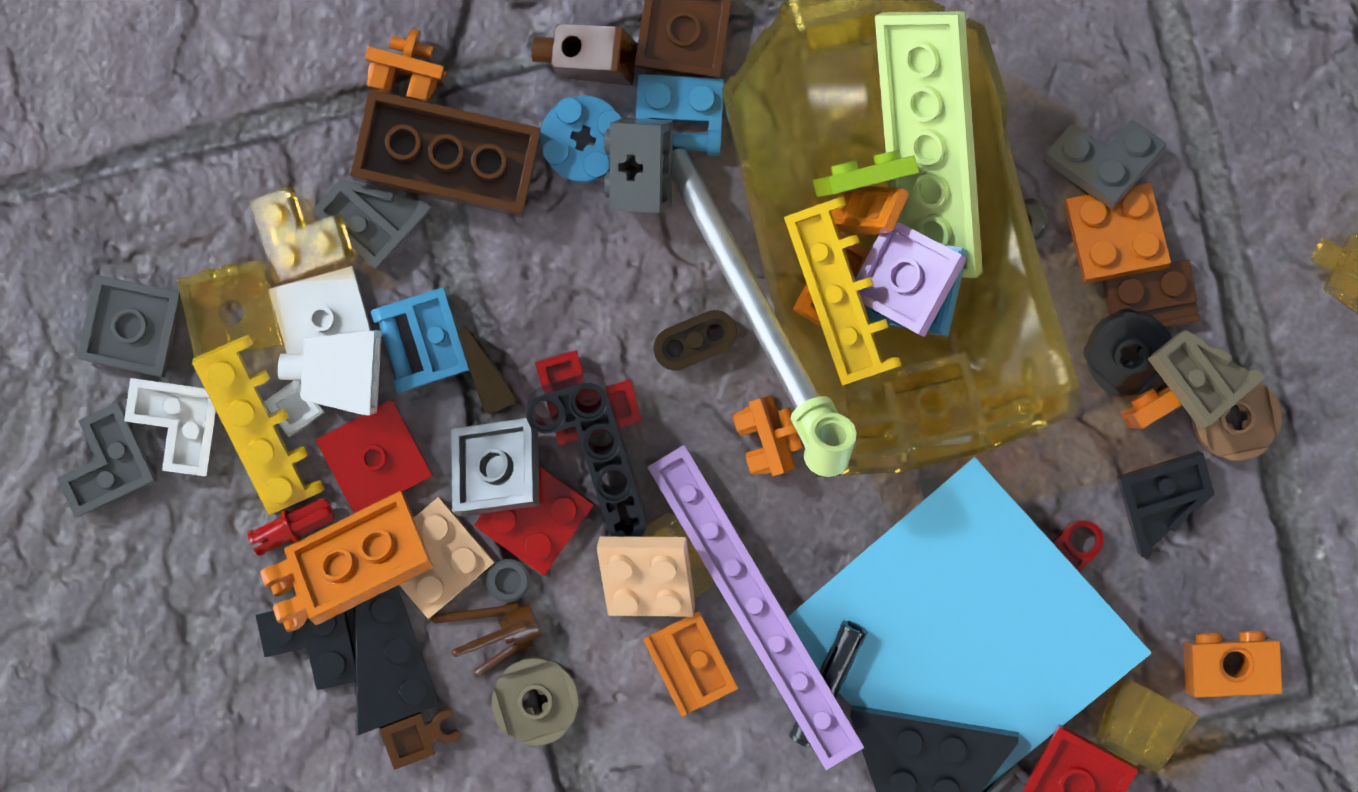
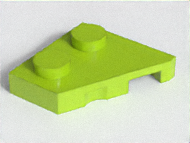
(849, 176)

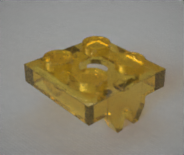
(209, 289)

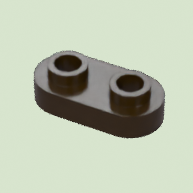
(695, 340)

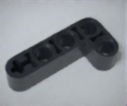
(598, 458)

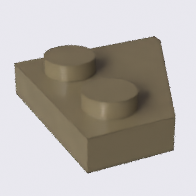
(1202, 377)

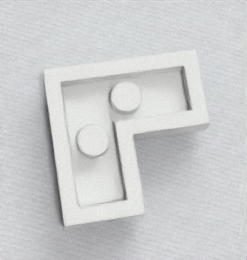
(187, 415)

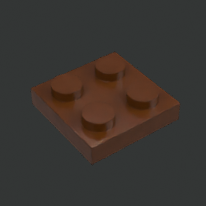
(683, 36)

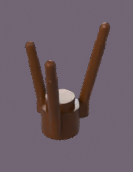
(516, 627)

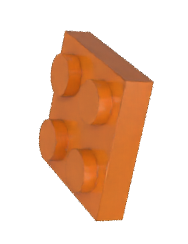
(1117, 240)

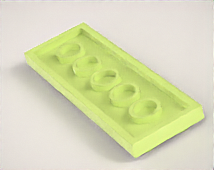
(931, 117)

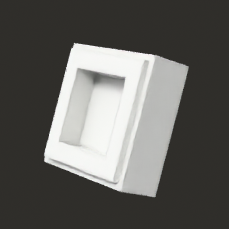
(300, 412)

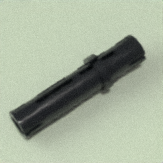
(836, 666)

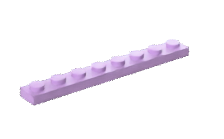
(755, 608)

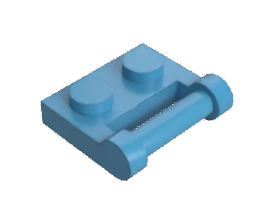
(684, 101)
(433, 334)

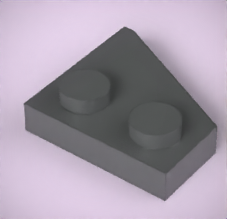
(373, 218)

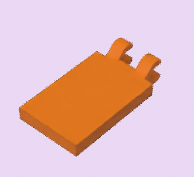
(348, 563)

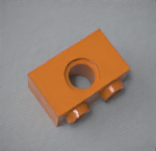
(1257, 673)

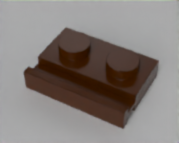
(1162, 293)

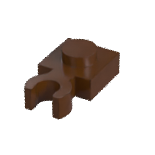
(411, 738)

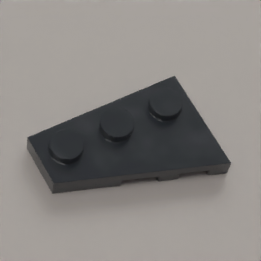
(388, 664)

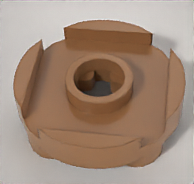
(1256, 432)

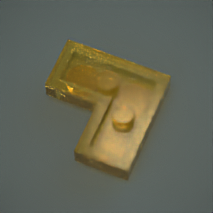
(291, 245)

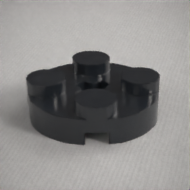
(1105, 348)

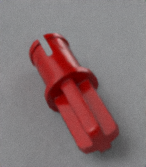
(291, 526)

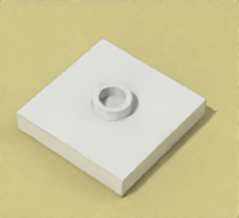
(319, 307)

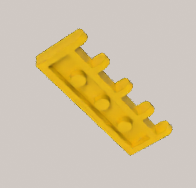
(837, 292)
(252, 427)

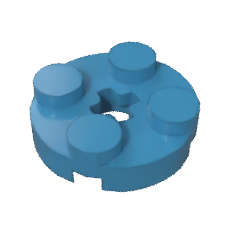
(560, 150)

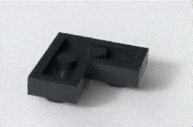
(328, 646)

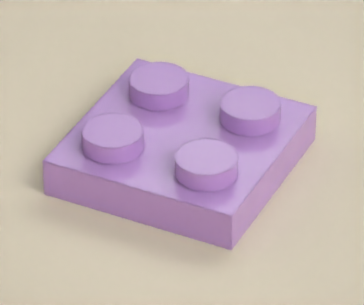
(909, 277)

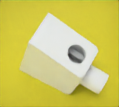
(337, 370)

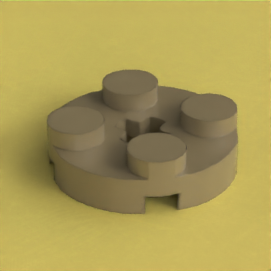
(523, 723)

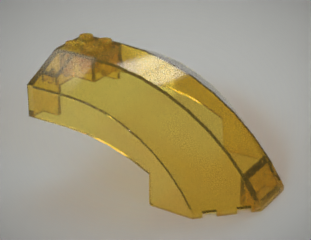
(816, 103)

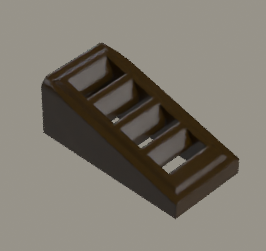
(490, 383)

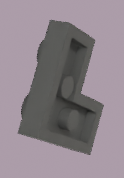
(1105, 171)
(118, 466)

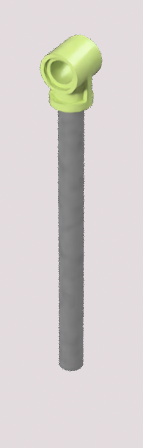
(814, 415)

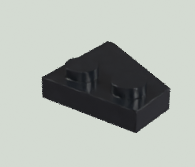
(1163, 497)

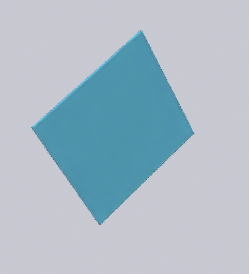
(972, 619)

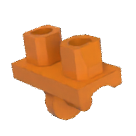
(385, 66)
(776, 434)

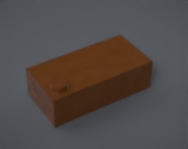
(445, 153)

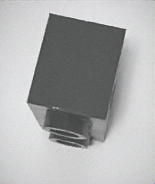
(651, 145)

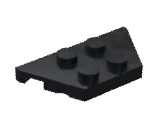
(928, 752)

